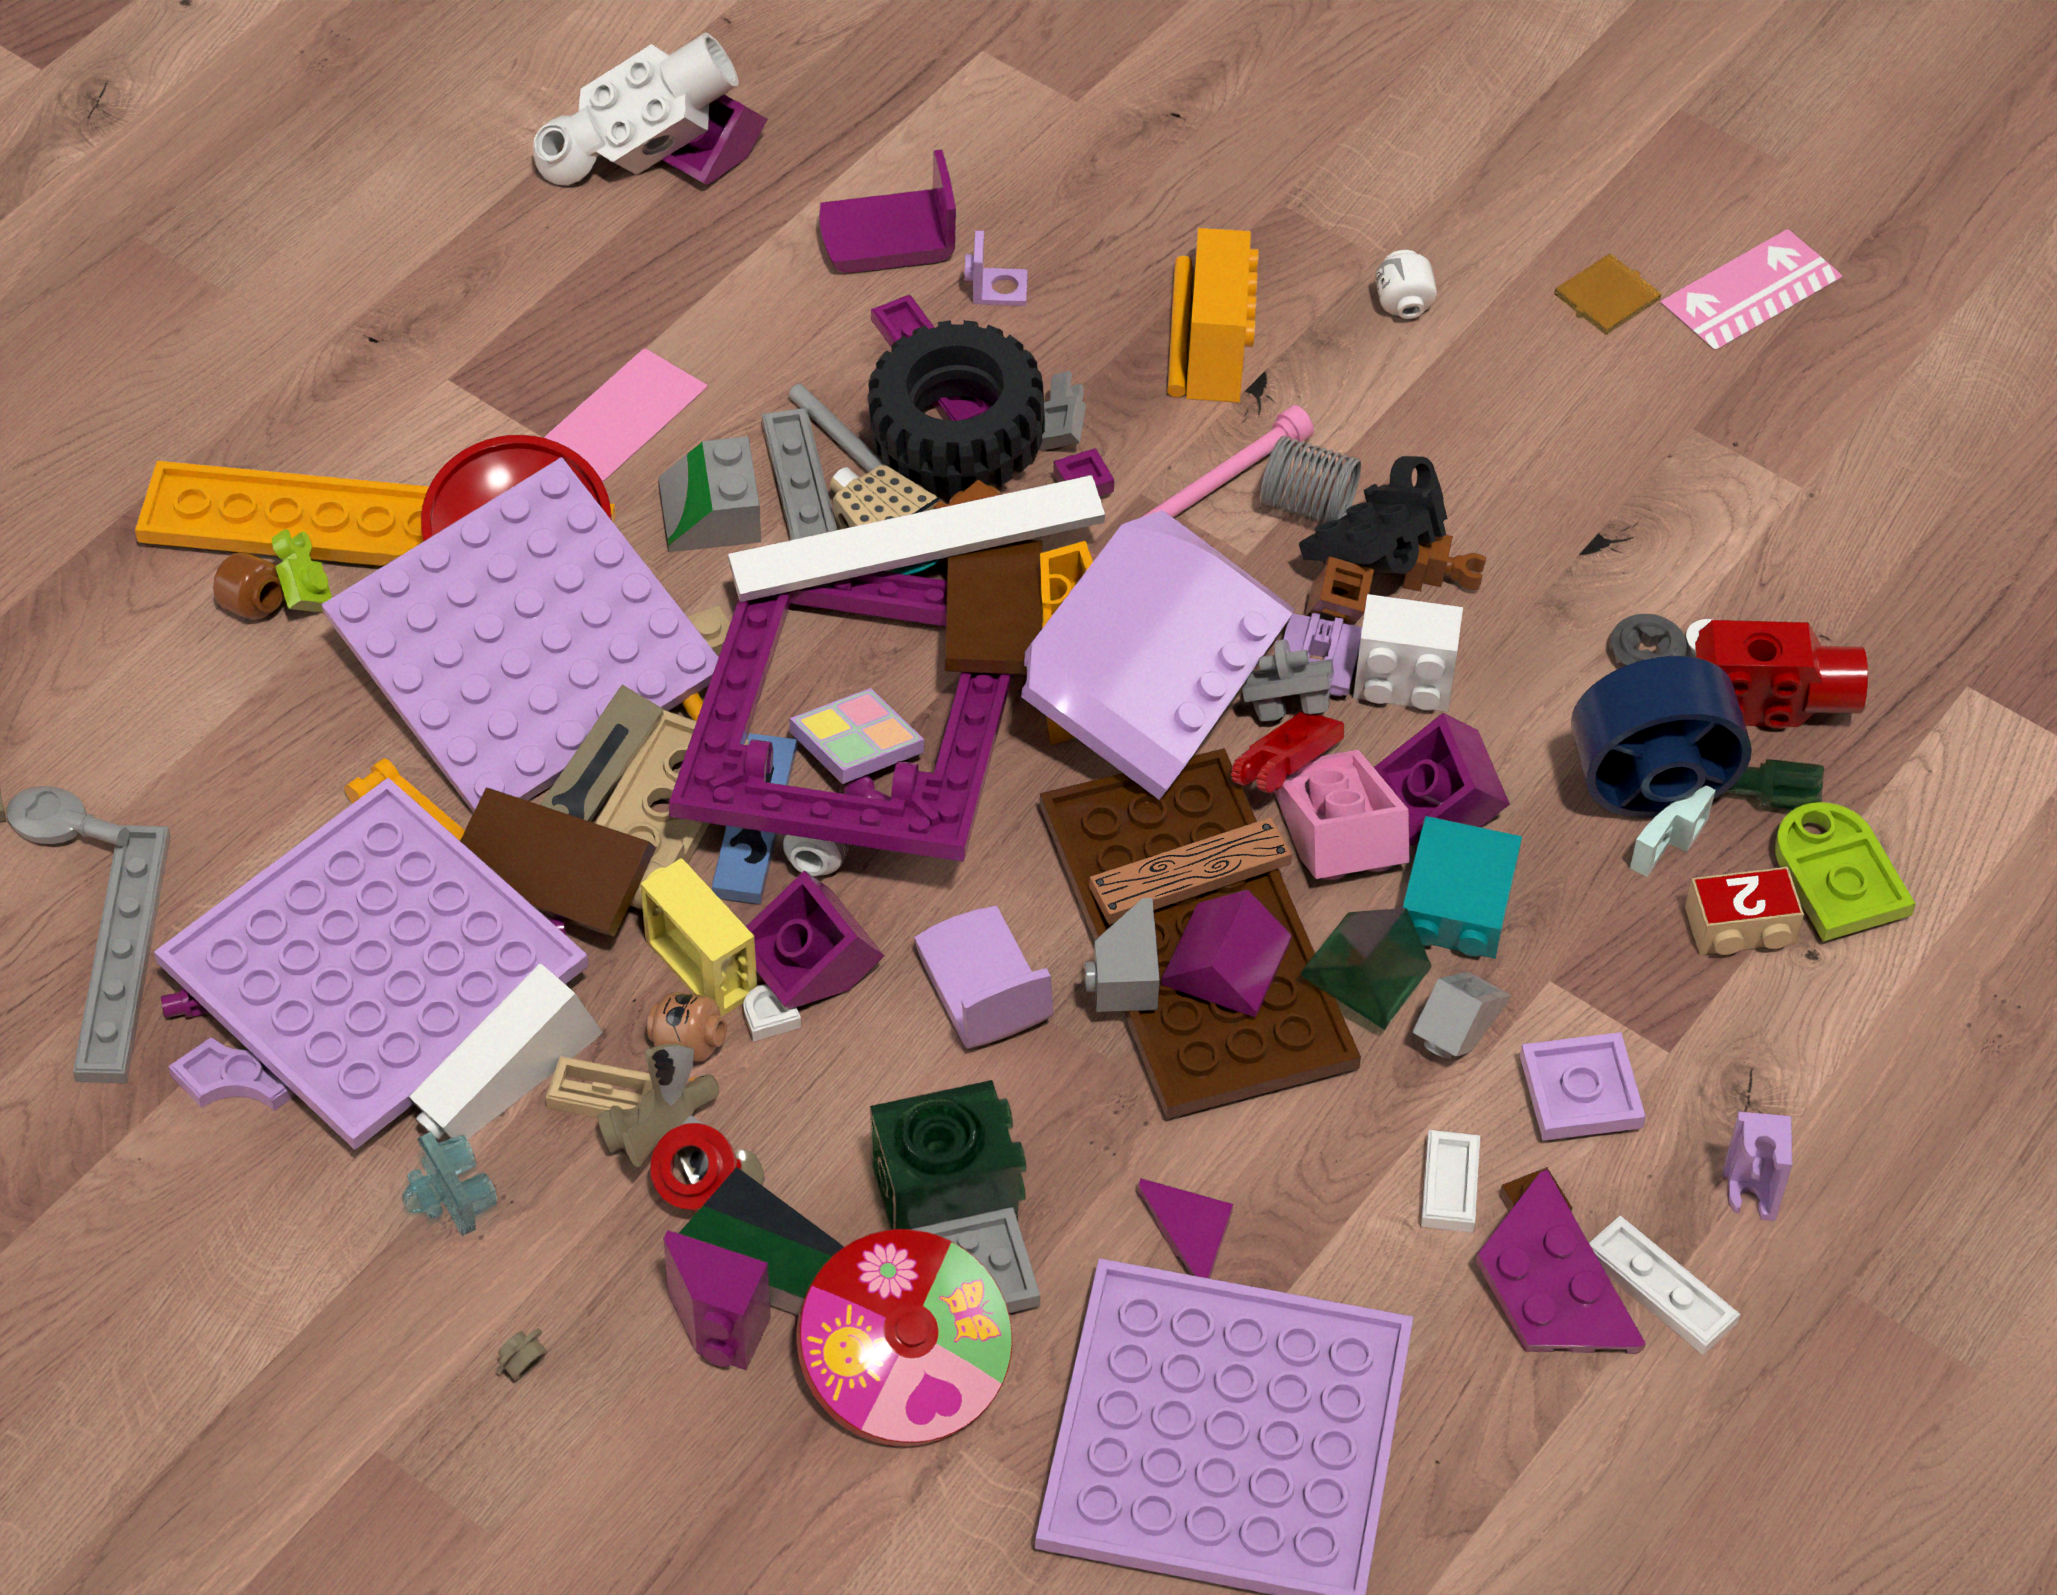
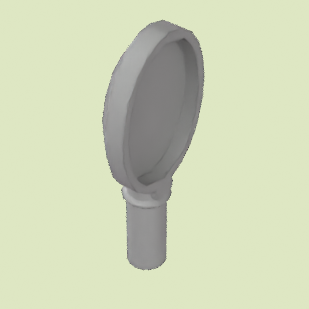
(57, 816)

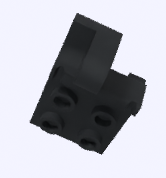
(1389, 525)

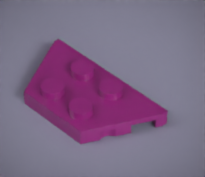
(1553, 1279)

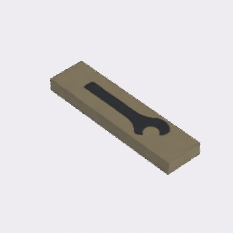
(604, 755)

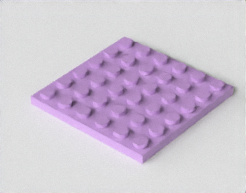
(519, 634)
(365, 958)
(1226, 1433)

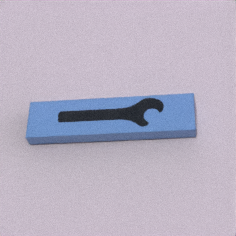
(748, 852)

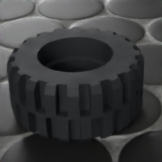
(948, 364)

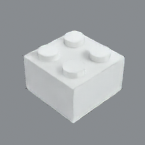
(1407, 653)

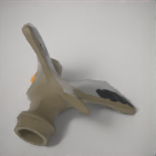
(662, 1109)

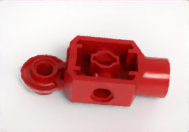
(1784, 670)

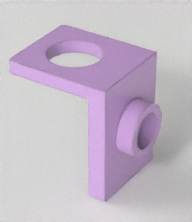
(984, 278)

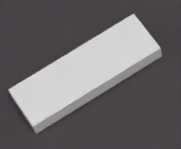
(1663, 1285)

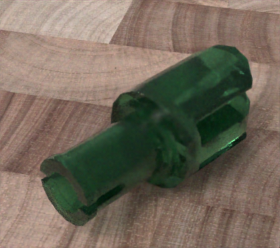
(1782, 783)

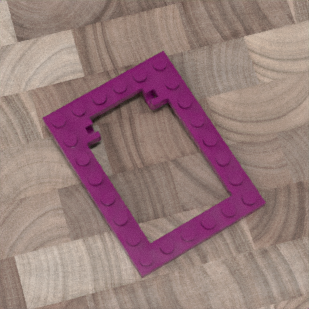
(927, 811)

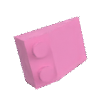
(1344, 816)

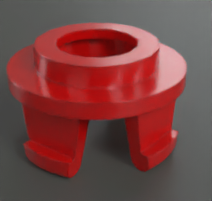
(720, 1164)

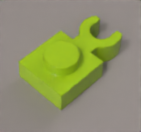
(301, 579)

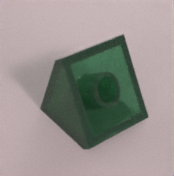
(1371, 963)

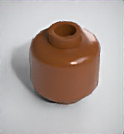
(247, 586)

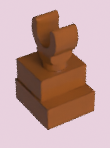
(1435, 562)

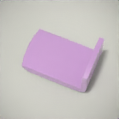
(984, 977)

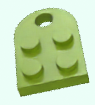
(1840, 874)

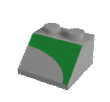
(711, 497)

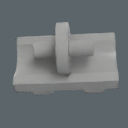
(1287, 675)

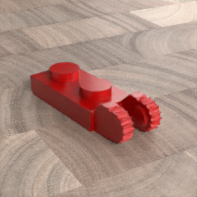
(1286, 750)

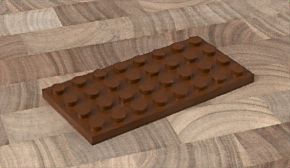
(1191, 1046)

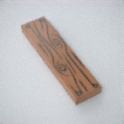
(1192, 869)

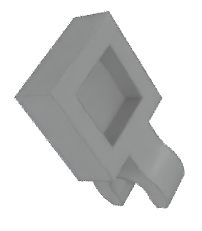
(1063, 413)

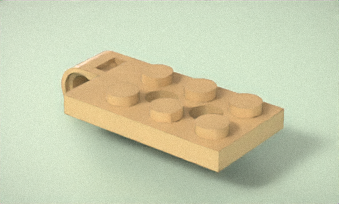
(649, 780)

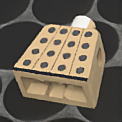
(876, 497)

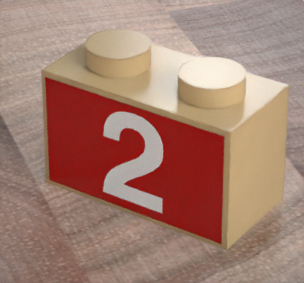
(1744, 911)

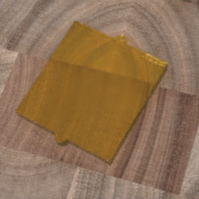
(1607, 294)

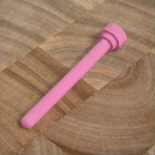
(1292, 422)

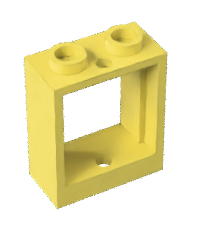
(698, 936)

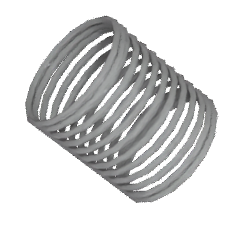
(1272, 488)

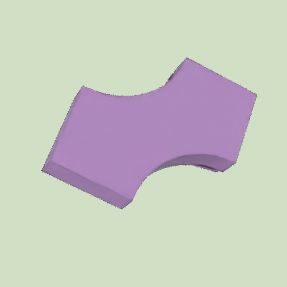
(222, 1072)

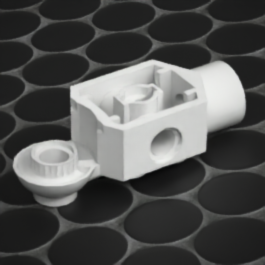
(637, 111)

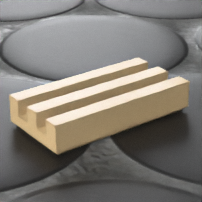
(594, 1097)

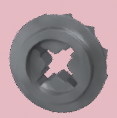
(1648, 630)

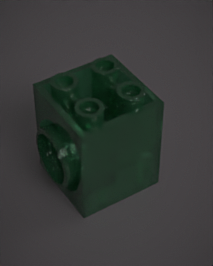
(946, 1156)

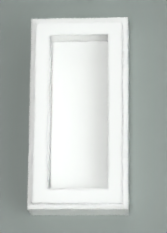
(1450, 1181)

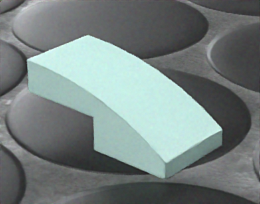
(1675, 825)

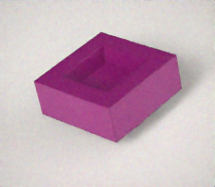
(1084, 465)

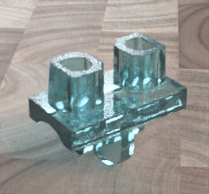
(442, 1165)

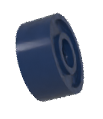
(1659, 734)

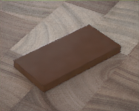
(993, 608)
(559, 859)

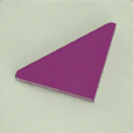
(1189, 1223)

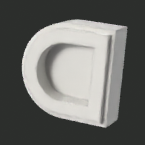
(767, 1015)

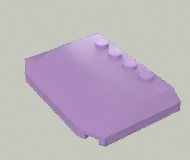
(1151, 648)

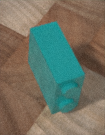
(1461, 886)

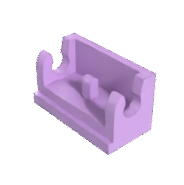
(1759, 1161)

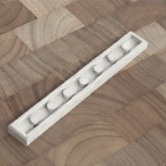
(915, 538)

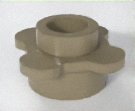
(521, 1354)

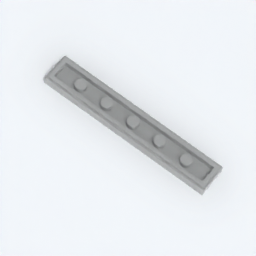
(122, 957)

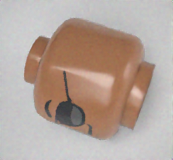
(689, 1022)

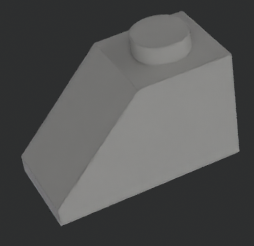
(1126, 963)
(1459, 1014)

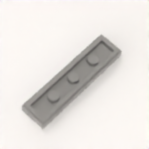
(798, 473)

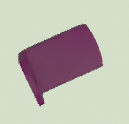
(892, 227)

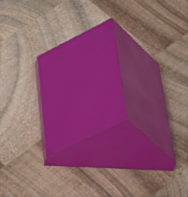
(1229, 953)

